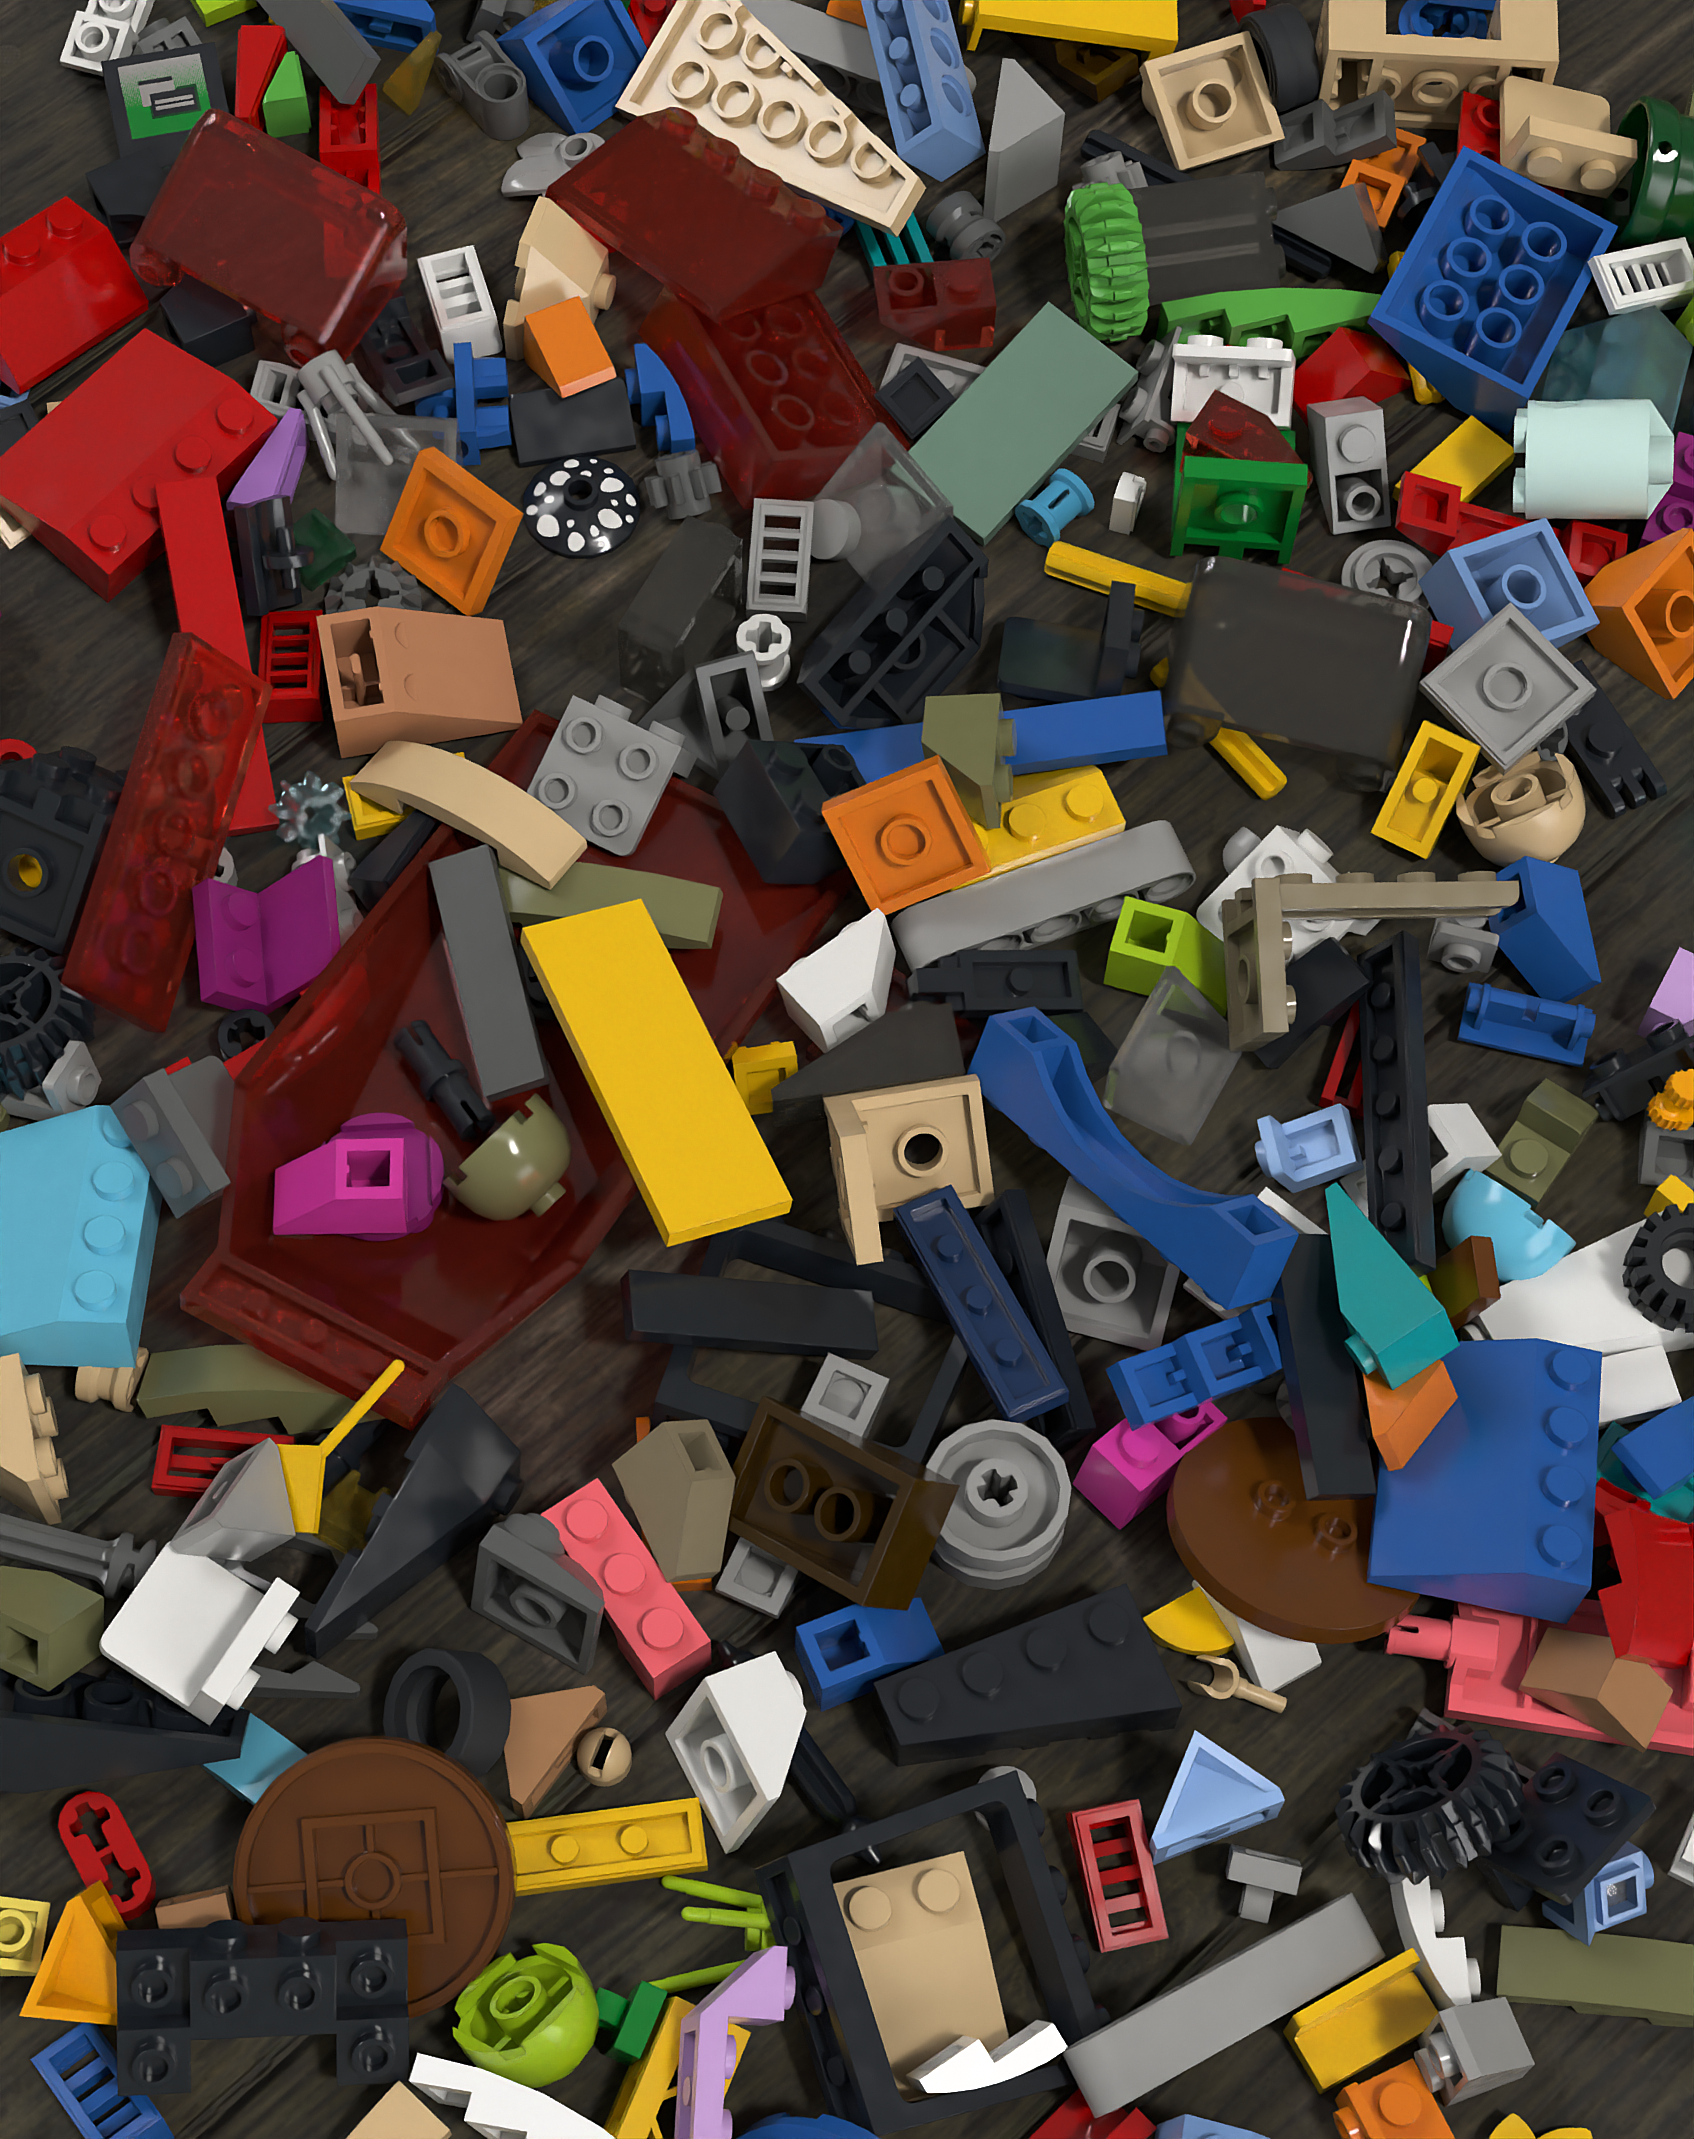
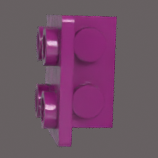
(267, 943)

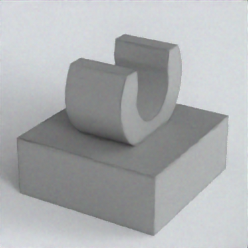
(1261, 1876)

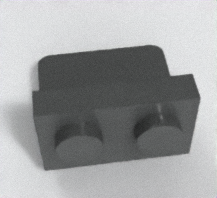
(182, 1130)

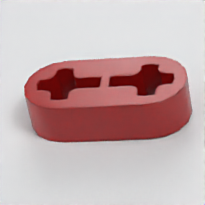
(121, 1848)

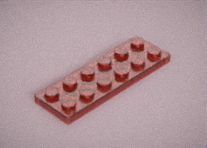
(167, 833)

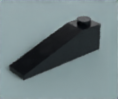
(449, 1495)
(103, 1732)

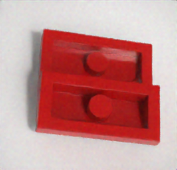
(1654, 1605)

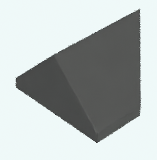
(716, 709)

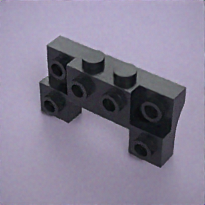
(262, 1984)

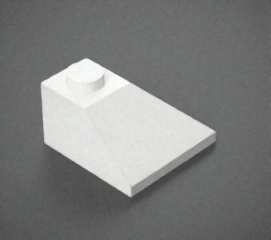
(739, 1743)

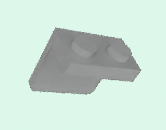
(608, 772)

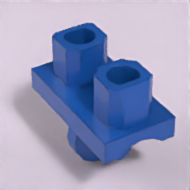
(473, 380)

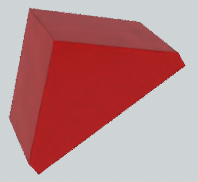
(1348, 367)

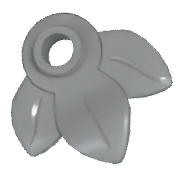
(545, 160)

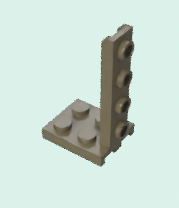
(1260, 942)

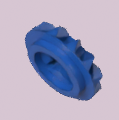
(1422, 17)

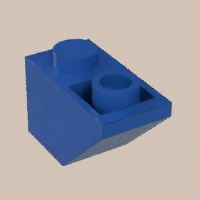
(1548, 930)
(861, 1646)

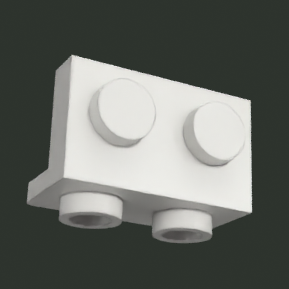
(1252, 374)

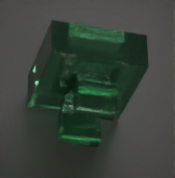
(331, 548)

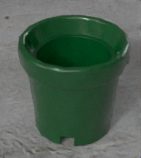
(1661, 181)

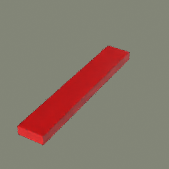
(210, 609)

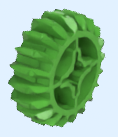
(1106, 262)

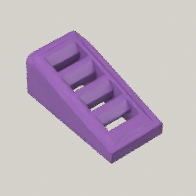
(277, 464)

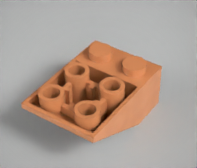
(416, 677)

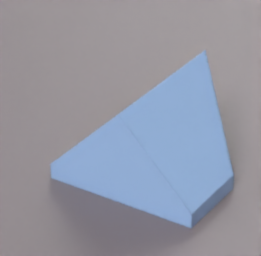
(1211, 1801)

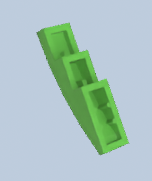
(1294, 315)

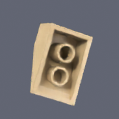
(923, 1961)

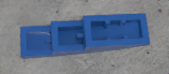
(1199, 1367)

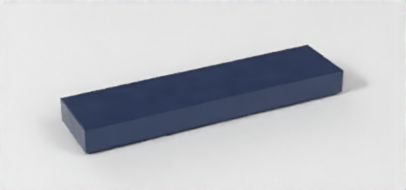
(980, 1306)

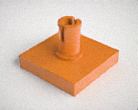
(451, 531)
(906, 836)

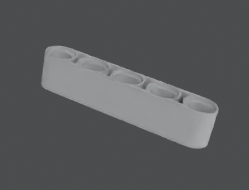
(831, 48)
(1047, 897)
(1222, 2005)

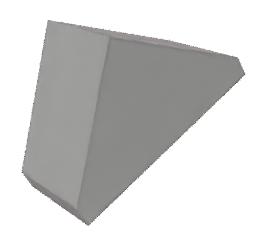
(241, 1510)

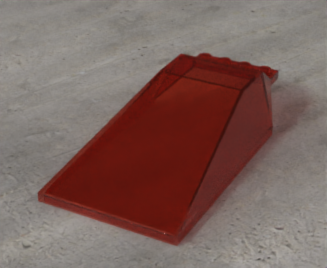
(466, 1281)

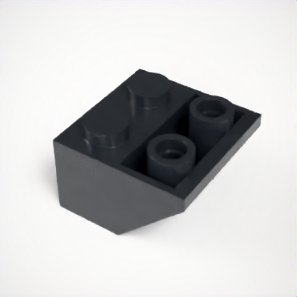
(776, 804)

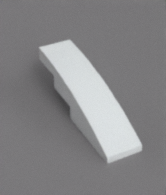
(498, 2105)

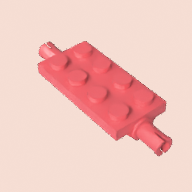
(1488, 1659)

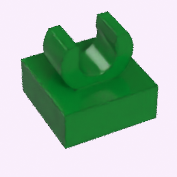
(629, 2019)

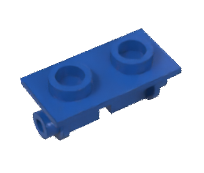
(1526, 1024)

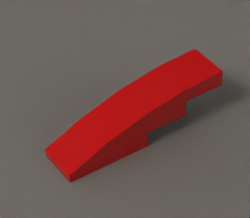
(351, 137)

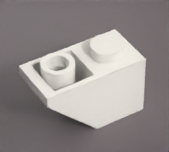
(842, 982)

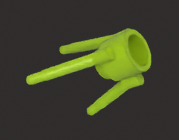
(754, 1920)

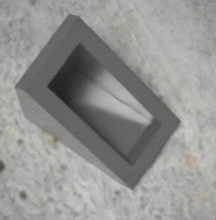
(1340, 224)

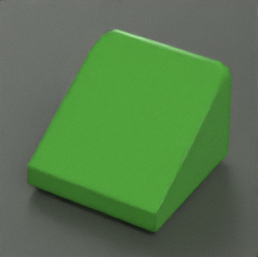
(286, 100)

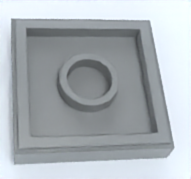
(1507, 688)

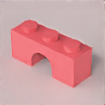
(643, 1609)

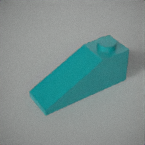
(1386, 1307)

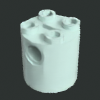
(1591, 459)

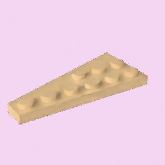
(774, 108)

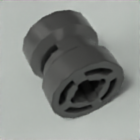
(962, 228)

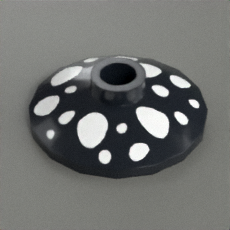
(581, 526)

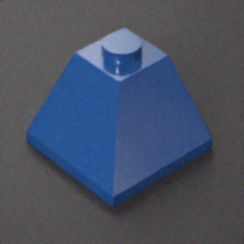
(576, 59)

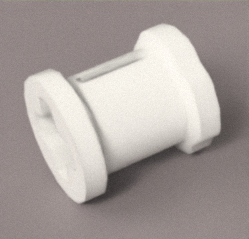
(770, 643)

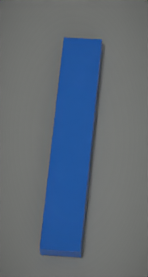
(1046, 737)

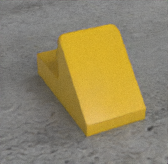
(1426, 789)

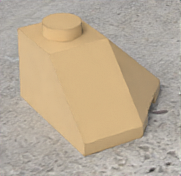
(555, 265)

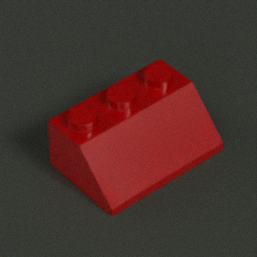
(60, 292)

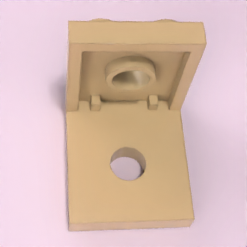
(869, 1145)

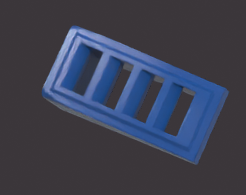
(134, 2121)

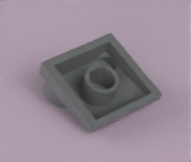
(538, 1590)

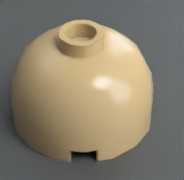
(1524, 813)

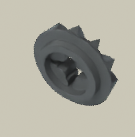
(393, 583)

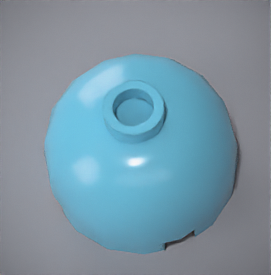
(1519, 1239)

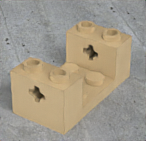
(1363, 59)

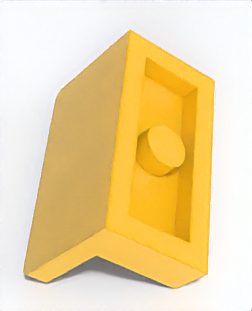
(1361, 2022)

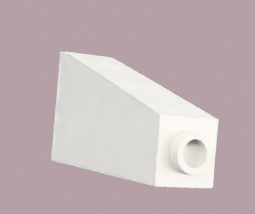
(1586, 1302)

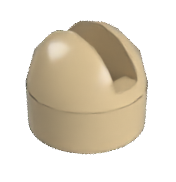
(617, 1762)

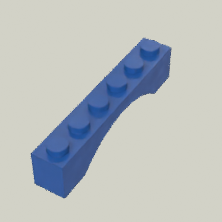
(1218, 1240)

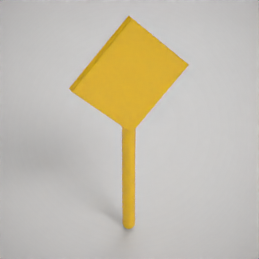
(305, 1464)

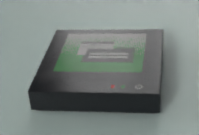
(161, 97)

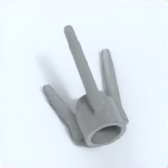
(335, 386)

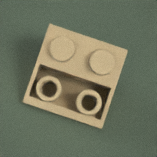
(28, 1461)

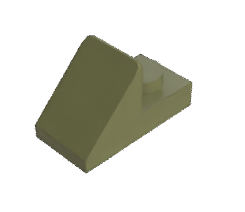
(1541, 1142)

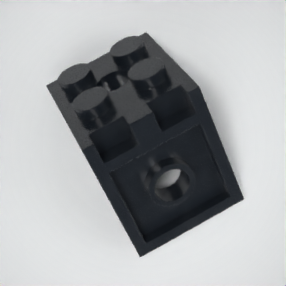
(61, 815)

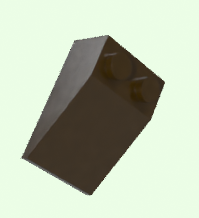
(837, 1505)

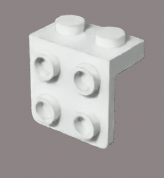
(1278, 854)
(198, 1631)

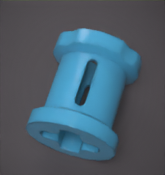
(1054, 507)

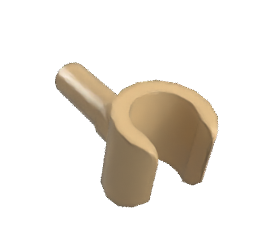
(1228, 1683)

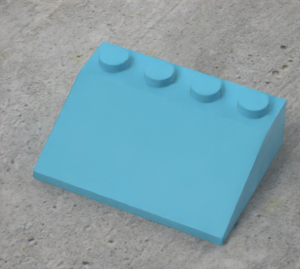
(74, 1241)

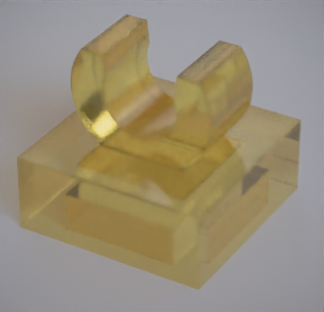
(347, 1514)

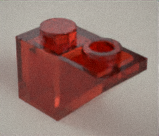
(939, 302)

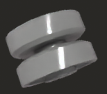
(1010, 1468)

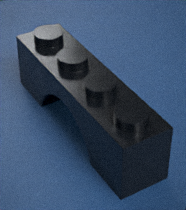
(193, 313)

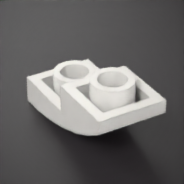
(104, 33)
(1443, 1965)

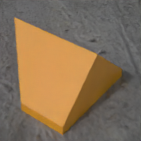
(80, 1964)

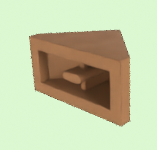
(1590, 1684)
(545, 1740)

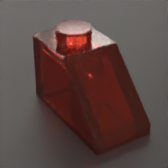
(1236, 431)

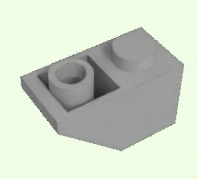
(1350, 463)
(1472, 2050)

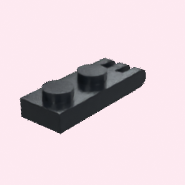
(1610, 755)

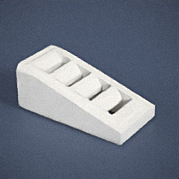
(1673, 263)
(460, 305)

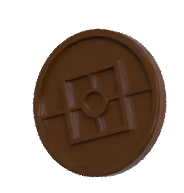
(1268, 1551)
(379, 1837)

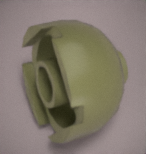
(516, 1166)

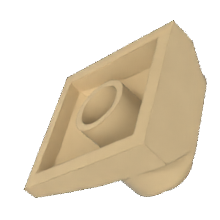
(1211, 101)

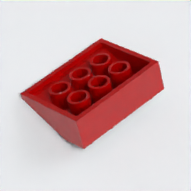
(93, 462)

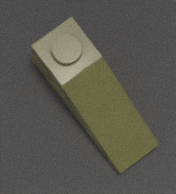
(47, 1626)

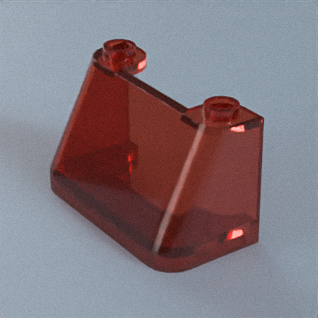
(274, 236)

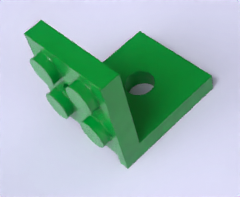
(1236, 502)

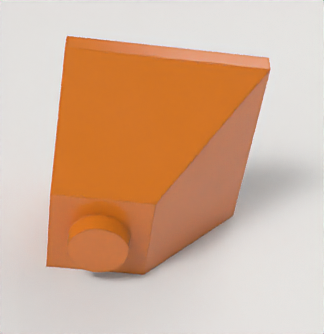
(1648, 613)

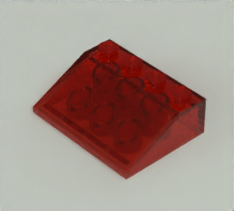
(699, 215)
(768, 392)

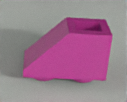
(344, 1189)
(1136, 1467)

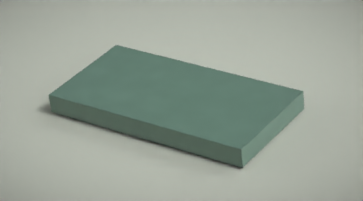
(1021, 420)

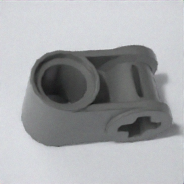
(487, 86)

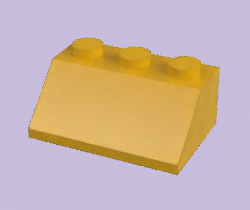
(1049, 817)

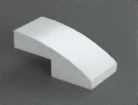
(969, 2066)

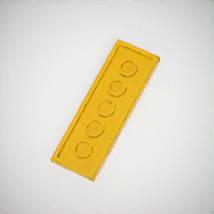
(655, 1072)

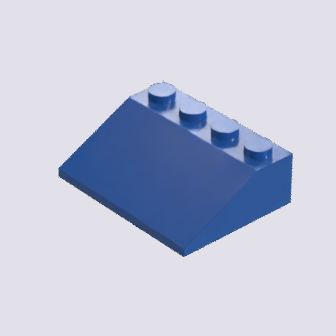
(1489, 286)
(1502, 1485)

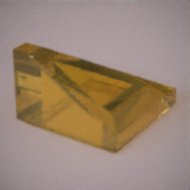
(409, 79)

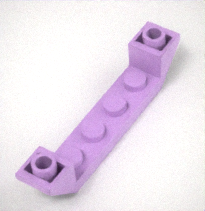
(707, 2054)

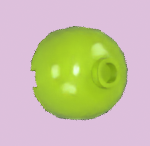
(529, 2016)

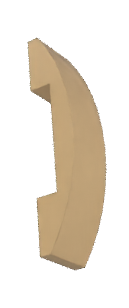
(475, 801)

